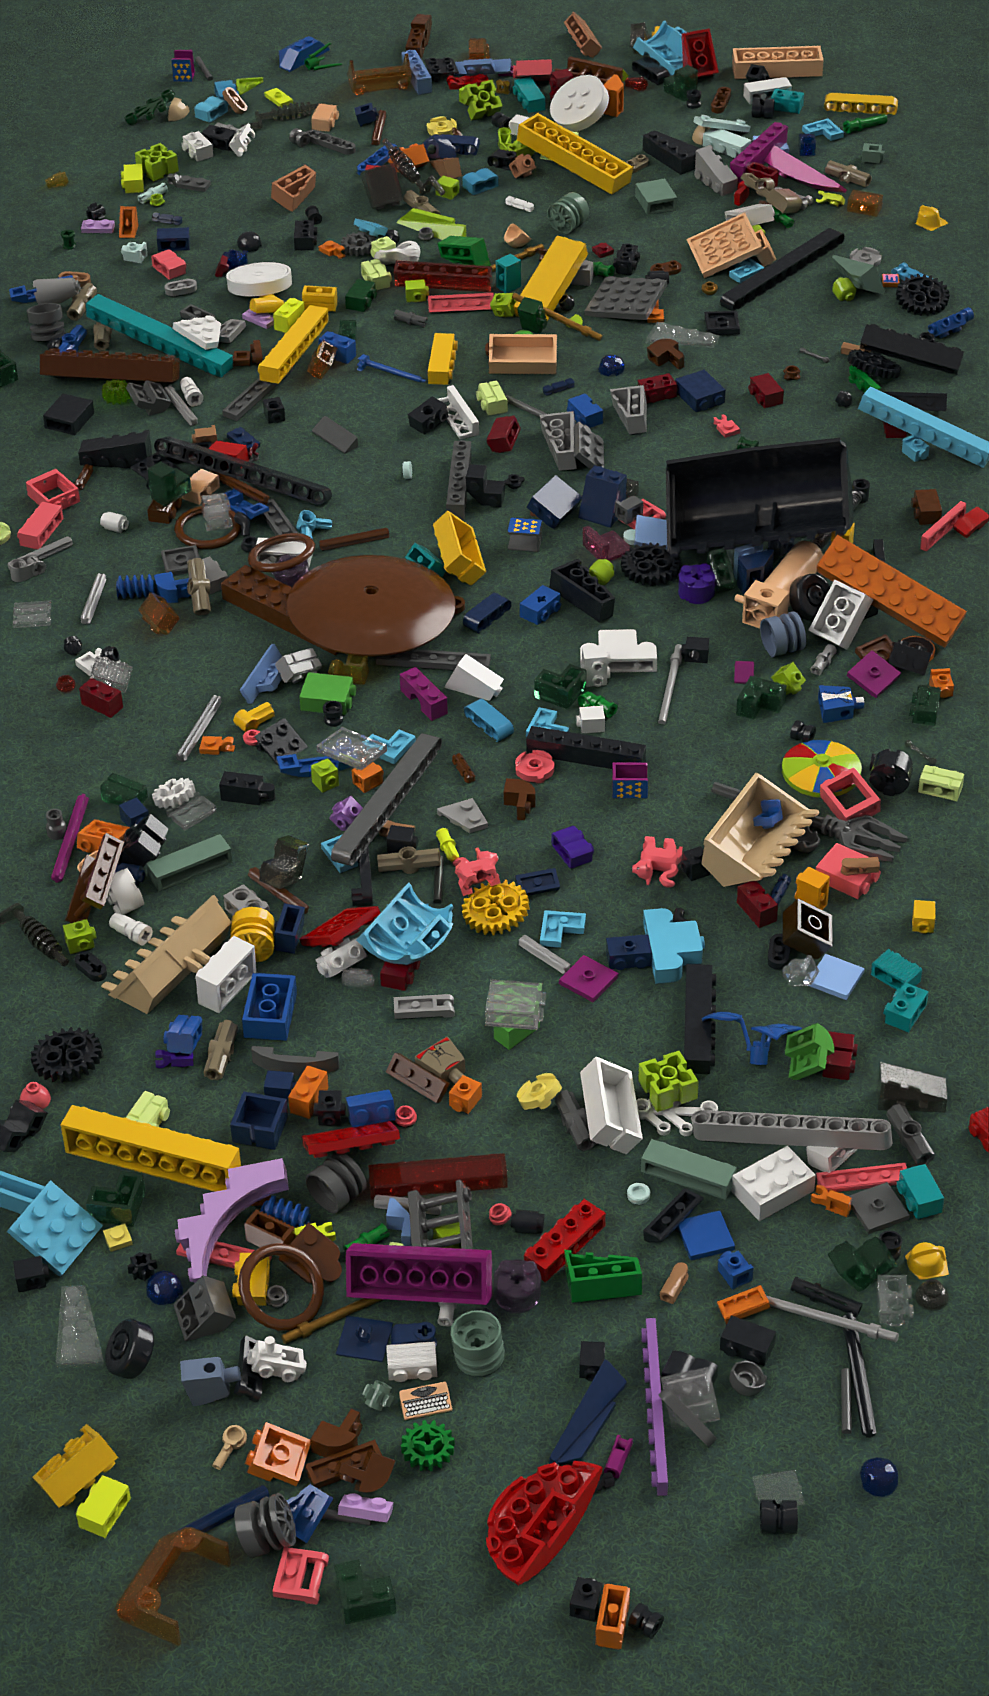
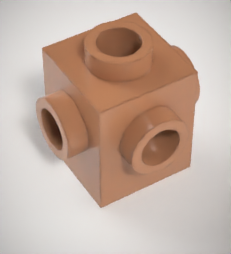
(522, 166)

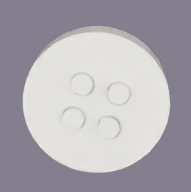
(579, 103)
(259, 279)

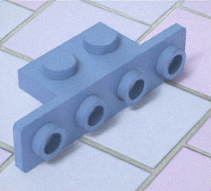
(483, 66)
(264, 676)

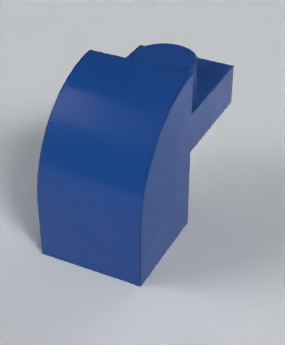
(170, 589)

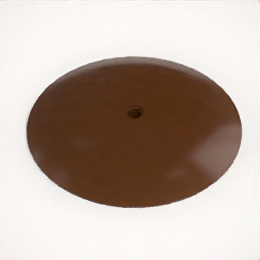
(371, 605)

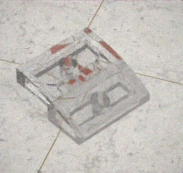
(32, 614)
(696, 1392)

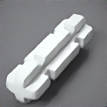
(518, 203)

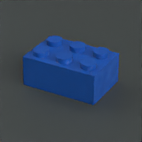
(269, 1006)

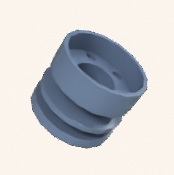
(783, 634)

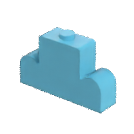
(671, 944)

